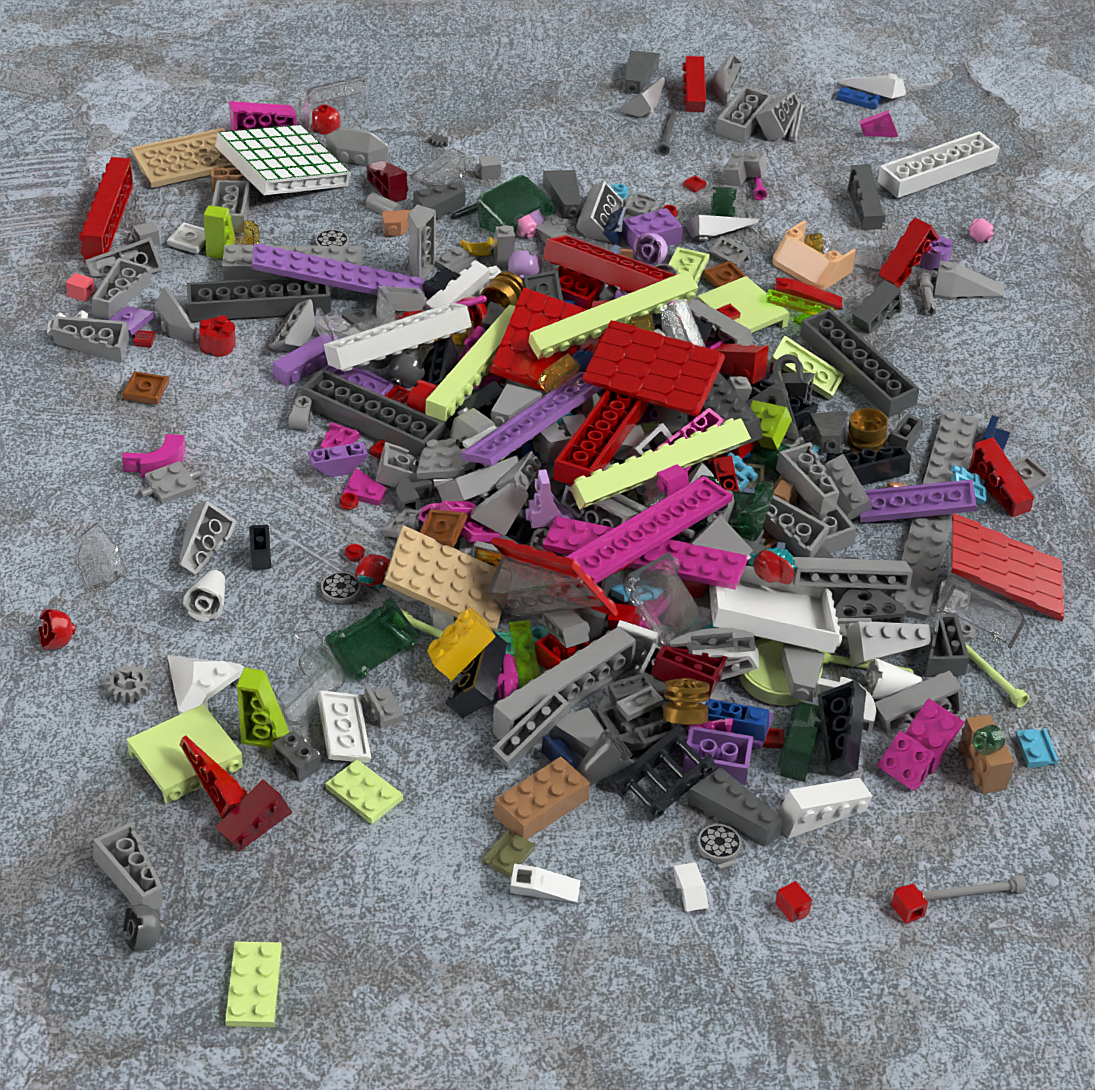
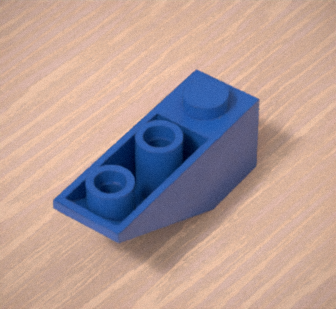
(746, 719)

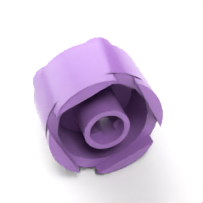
(939, 252)

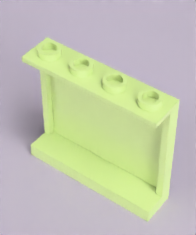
(748, 300)
(164, 759)

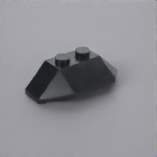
(440, 361)

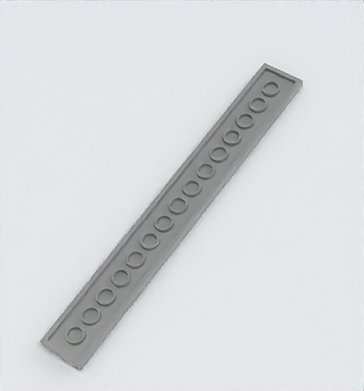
(930, 533)

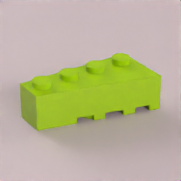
(258, 710)

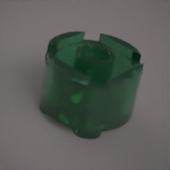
(722, 201)

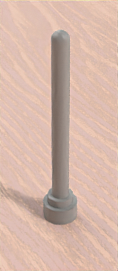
(1016, 885)

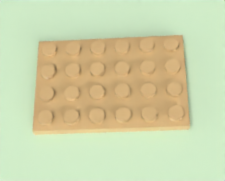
(180, 158)
(441, 576)

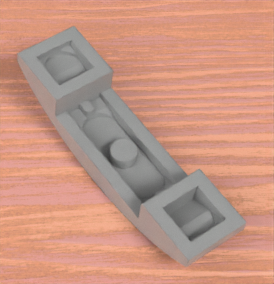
(715, 638)

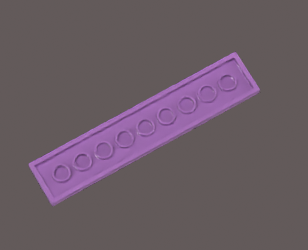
(328, 271)
(530, 421)

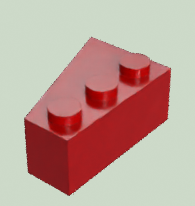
(744, 361)

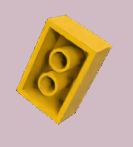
(460, 643)

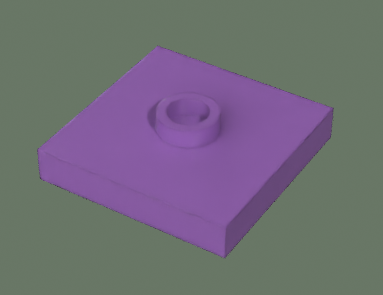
(135, 318)

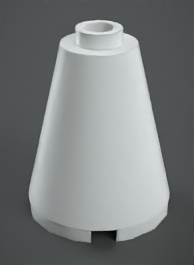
(206, 597)
(888, 679)

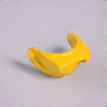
(478, 247)

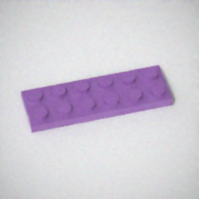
(920, 500)

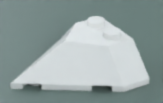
(200, 679)

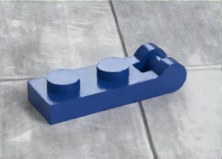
(858, 98)

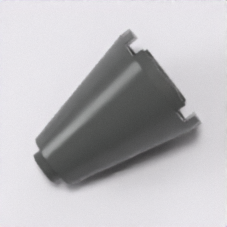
(605, 758)

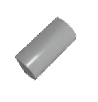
(378, 204)

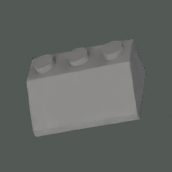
(852, 497)

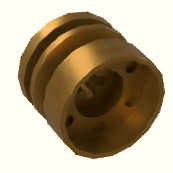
(503, 289)
(867, 429)
(685, 704)

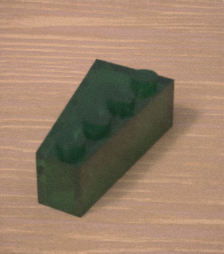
(801, 742)

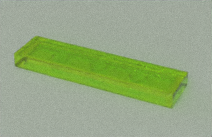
(795, 303)
(524, 651)

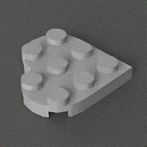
(442, 460)

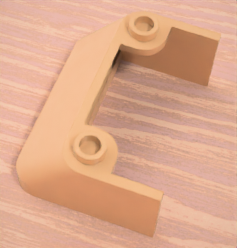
(807, 263)

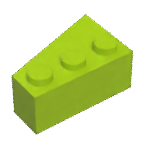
(218, 230)

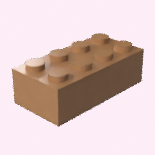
(541, 798)

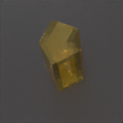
(251, 232)

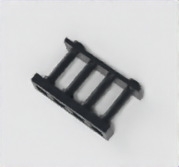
(653, 757)

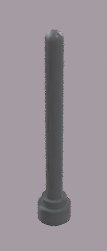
(664, 146)

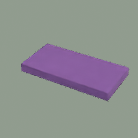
(364, 379)

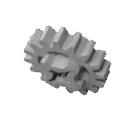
(128, 682)

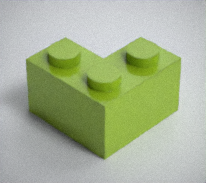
(773, 423)

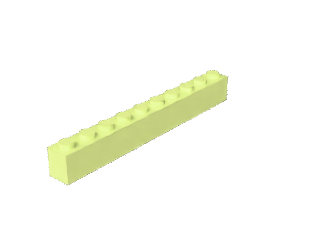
(594, 321)
(468, 371)
(644, 469)

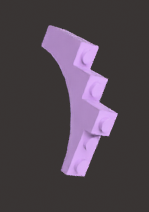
(545, 506)

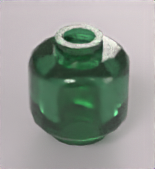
(988, 739)

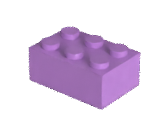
(657, 222)
(728, 750)

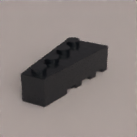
(800, 408)

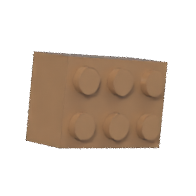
(989, 771)

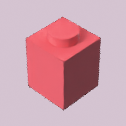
(80, 287)

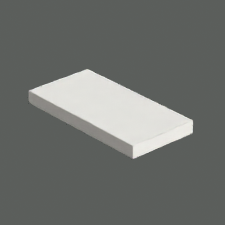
(343, 726)

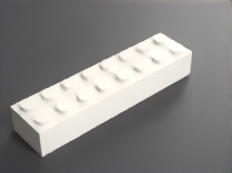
(938, 164)
(397, 335)

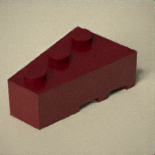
(388, 180)
(679, 664)
(253, 816)

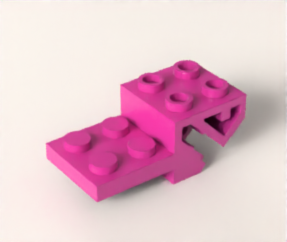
(472, 529)
(921, 746)

